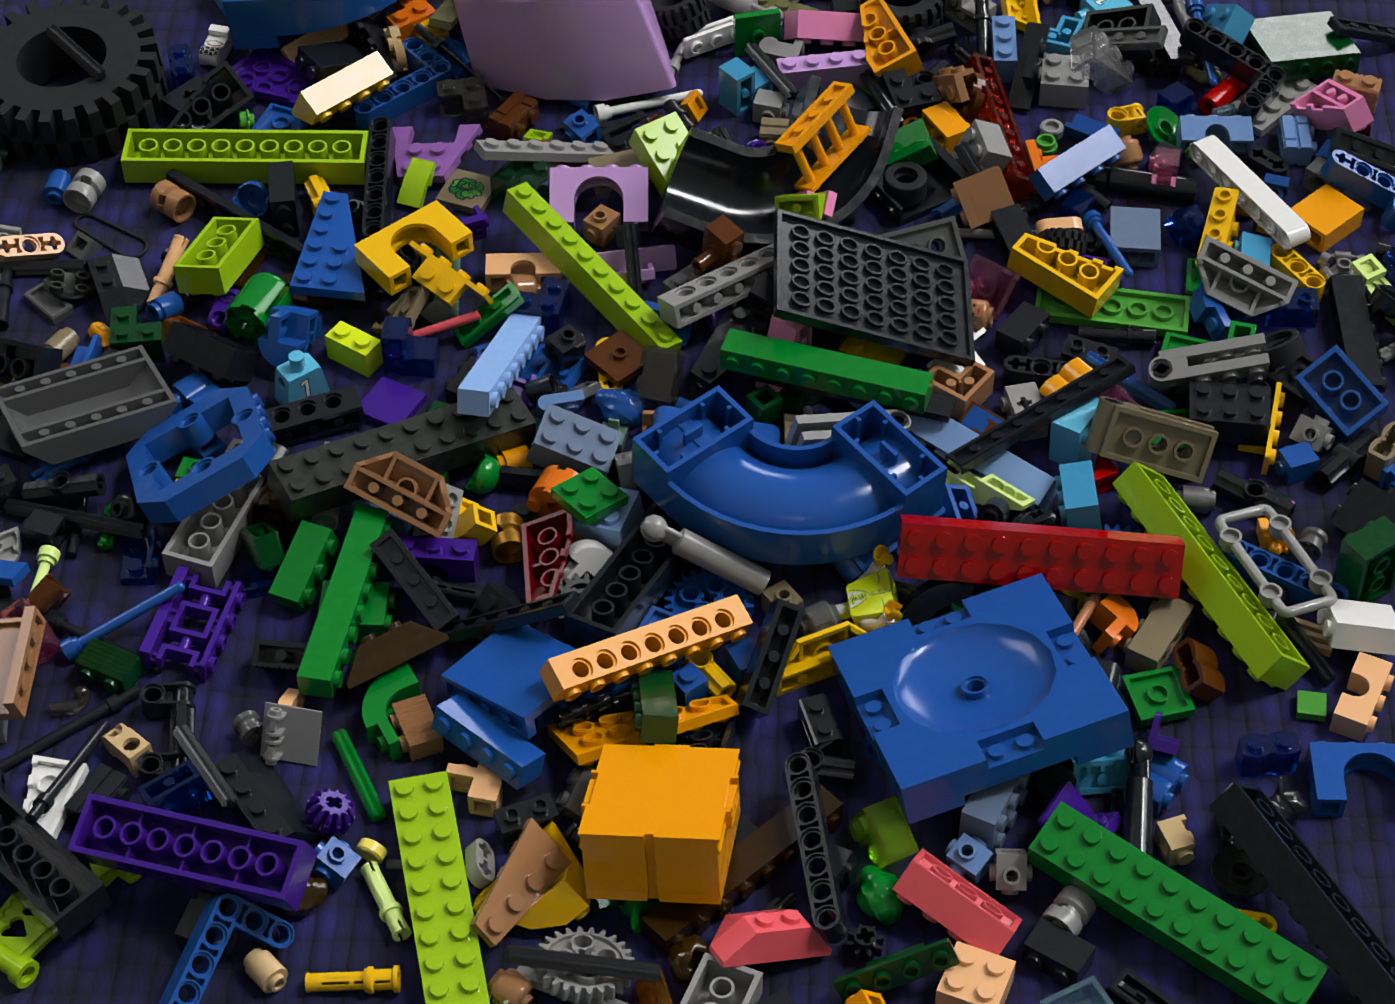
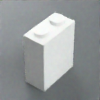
(1359, 626)

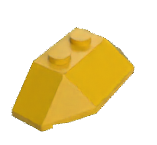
(811, 659)

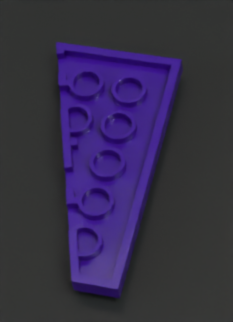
(275, 78)

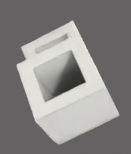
(585, 556)

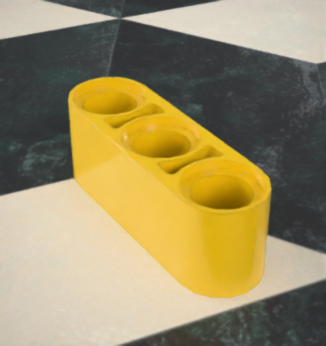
(1297, 267)

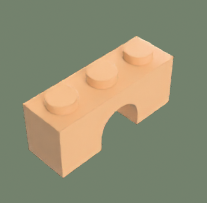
(503, 265)
(1355, 713)

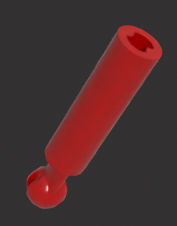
(1222, 94)

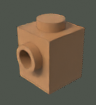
(599, 225)

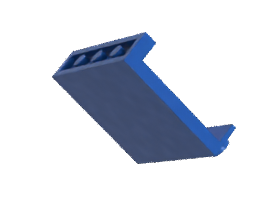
(505, 677)

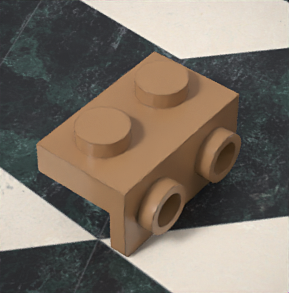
(951, 83)

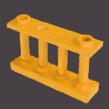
(806, 130)

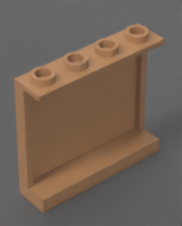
(19, 656)

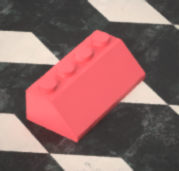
(956, 904)

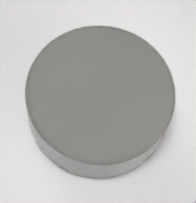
(1052, 127)

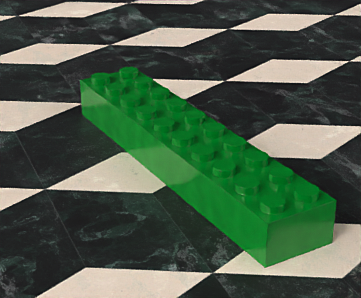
(1174, 911)

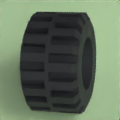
(681, 17)

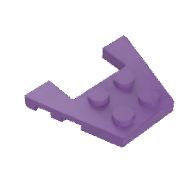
(444, 154)

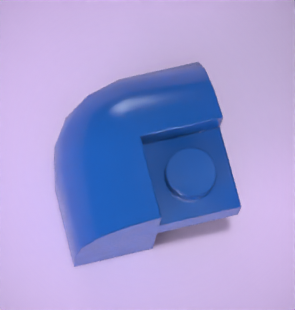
(288, 330)

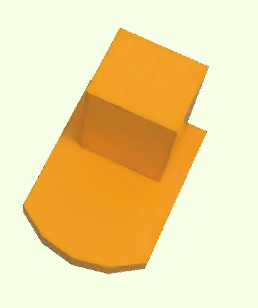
(1266, 541)

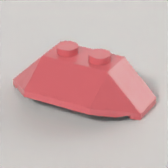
(766, 938)

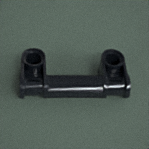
(166, 702)

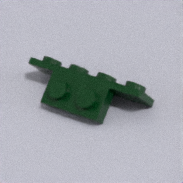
(898, 968)

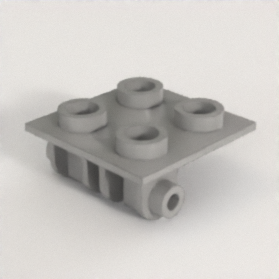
(290, 734)

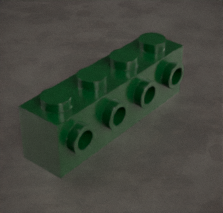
(655, 707)

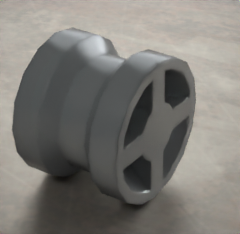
(1313, 542)
(248, 727)

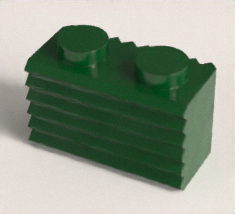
(263, 546)
(109, 666)

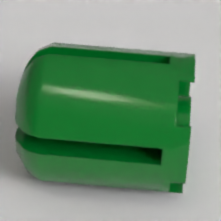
(252, 305)

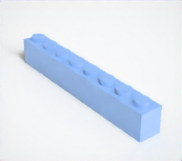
(499, 365)

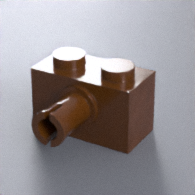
(720, 245)

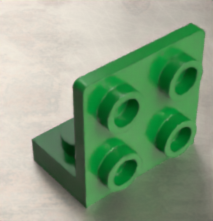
(912, 145)

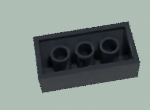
(264, 798)

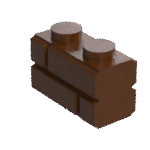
(513, 117)

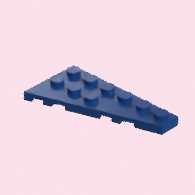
(328, 255)

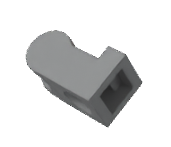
(775, 49)

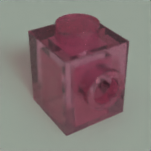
(1164, 166)

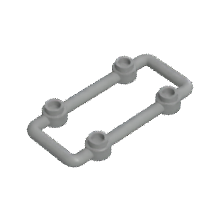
(1279, 529)

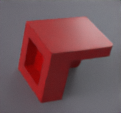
(1104, 474)

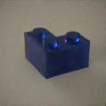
(549, 303)
(407, 353)

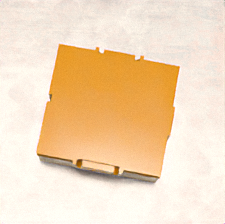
(660, 823)

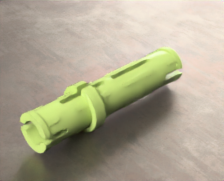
(390, 910)

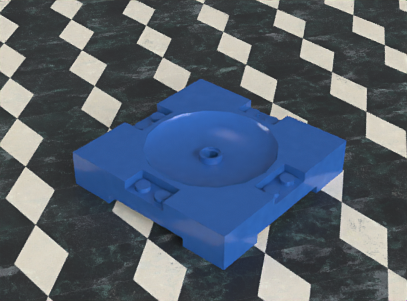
(979, 696)

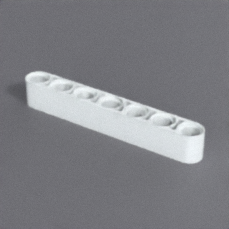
(1254, 195)

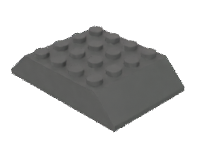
(87, 405)

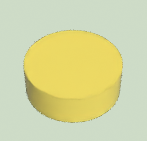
(371, 850)

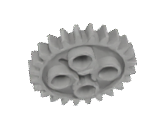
(579, 984)

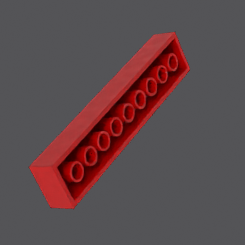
(1064, 555)

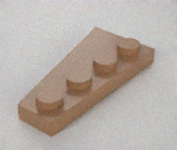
(522, 880)

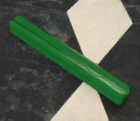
(358, 775)

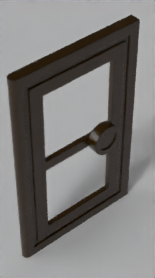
(314, 301)

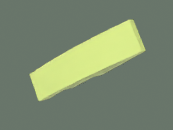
(990, 487)

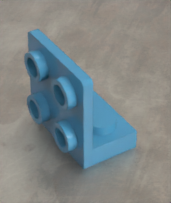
(1100, 774)

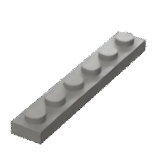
(536, 150)

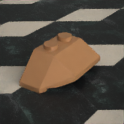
(403, 490)

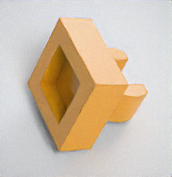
(694, 105)

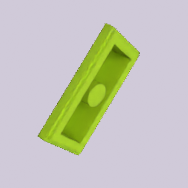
(804, 204)

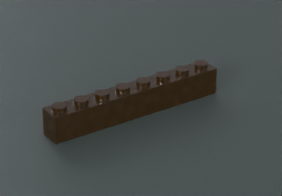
(751, 864)

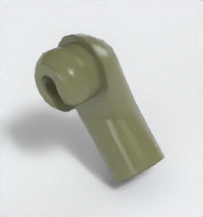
(1200, 75)

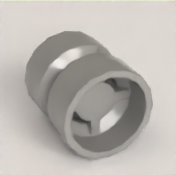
(84, 190)
(1071, 909)

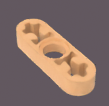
(37, 241)

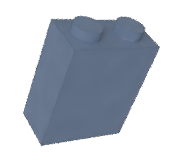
(1136, 234)

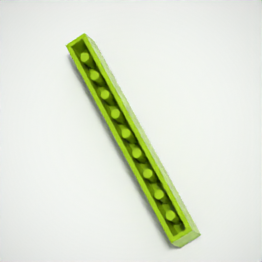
(586, 268)

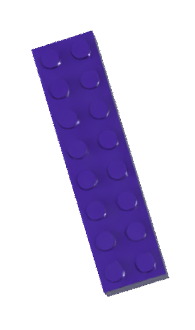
(193, 851)

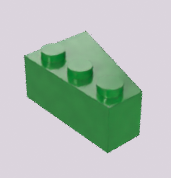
(305, 566)

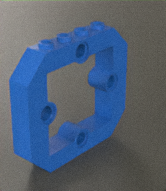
(210, 477)

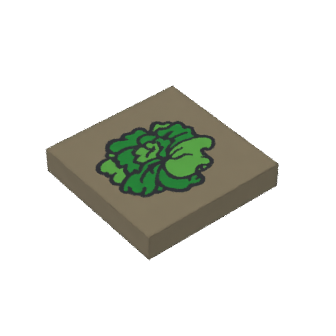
(465, 190)

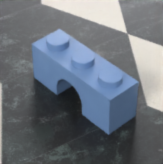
(1004, 46)
(1233, 131)

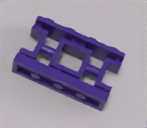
(172, 615)

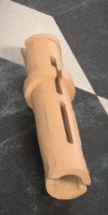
(163, 280)

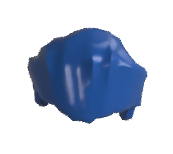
(621, 405)

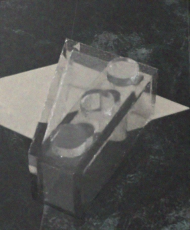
(1100, 61)

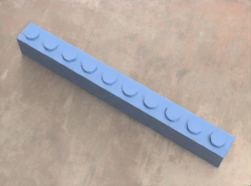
(949, 436)

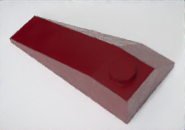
(545, 553)

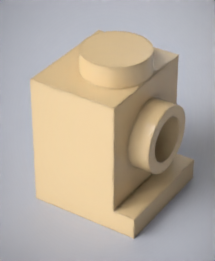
(1174, 841)

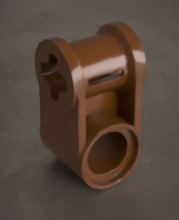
(48, 594)

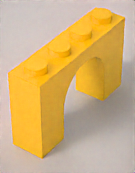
(430, 225)

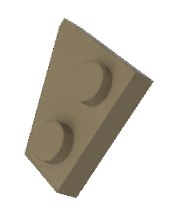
(407, 305)

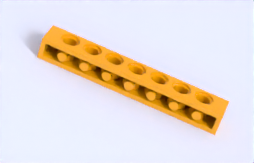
(564, 684)

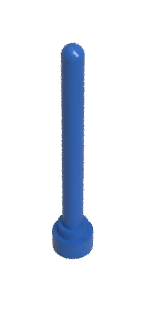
(1195, 9)
(1094, 222)
(73, 646)

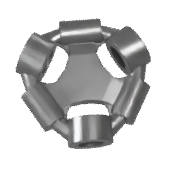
(1342, 266)

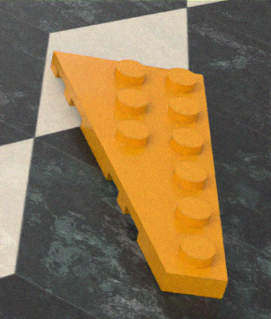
(586, 739)

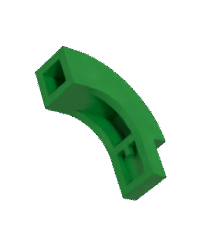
(388, 688)

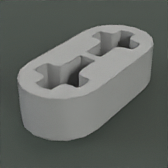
(480, 863)

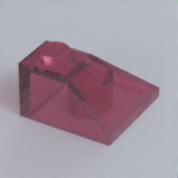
(991, 283)

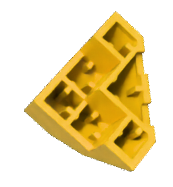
(562, 900)

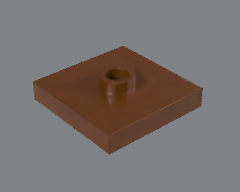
(617, 358)

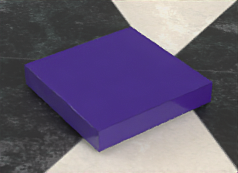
(391, 402)

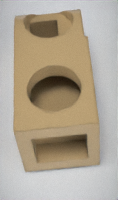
(126, 746)

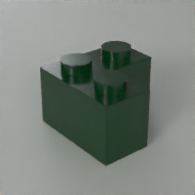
(129, 332)

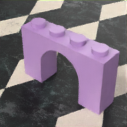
(629, 182)

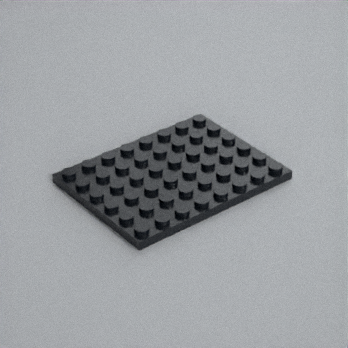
(872, 288)

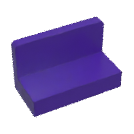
(1160, 742)

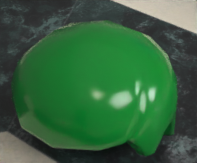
(485, 476)

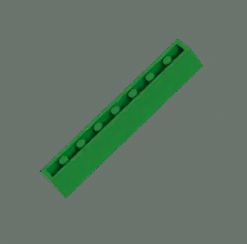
(826, 370)
(343, 605)

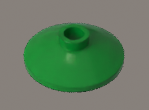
(1162, 124)

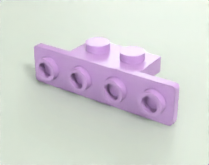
(651, 260)

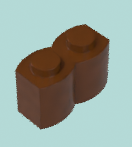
(1198, 670)

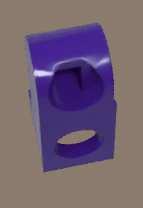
(217, 315)

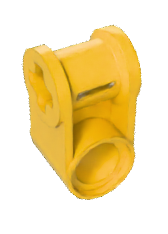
(1127, 118)

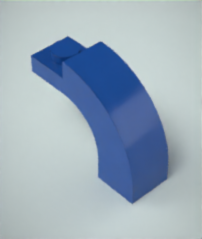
(1210, 313)

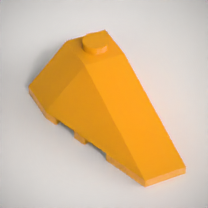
(886, 41)

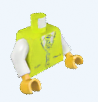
(873, 595)

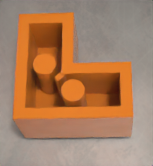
(408, 14)

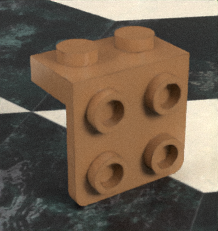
(981, 195)

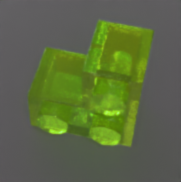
(885, 831)

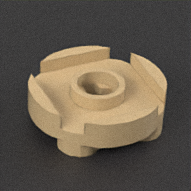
(396, 48)

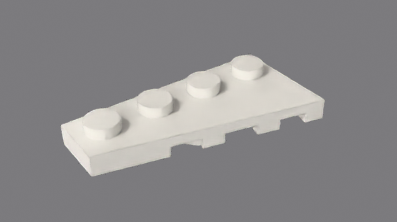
(43, 774)

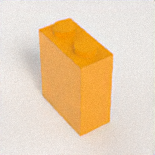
(1328, 216)

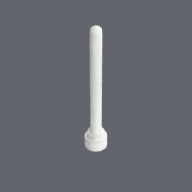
(604, 112)

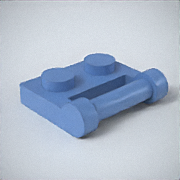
(567, 400)

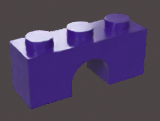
(454, 555)

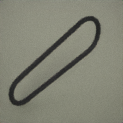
(114, 226)

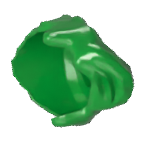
(877, 896)

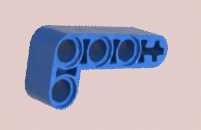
(1363, 181)

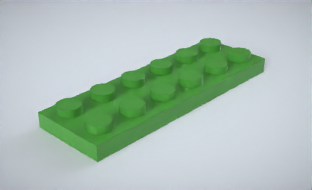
(1125, 309)

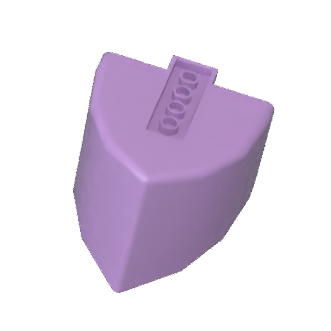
(567, 47)

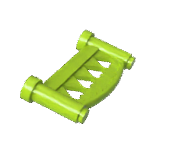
(18, 952)

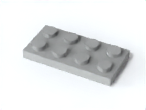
(1280, 106)

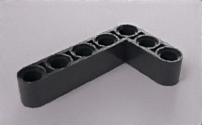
(1238, 61)

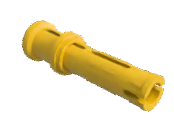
(367, 980)

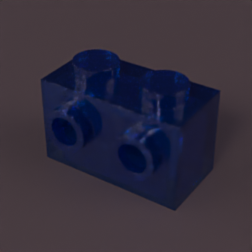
(1300, 311)
(176, 789)

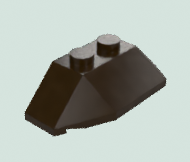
(389, 650)

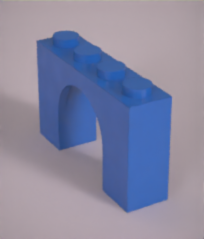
(1329, 764)

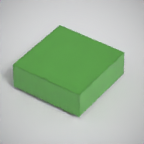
(1311, 705)

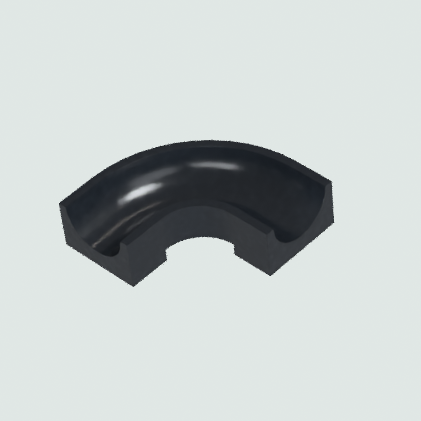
(741, 181)

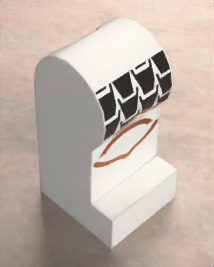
(216, 46)

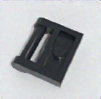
(621, 141)

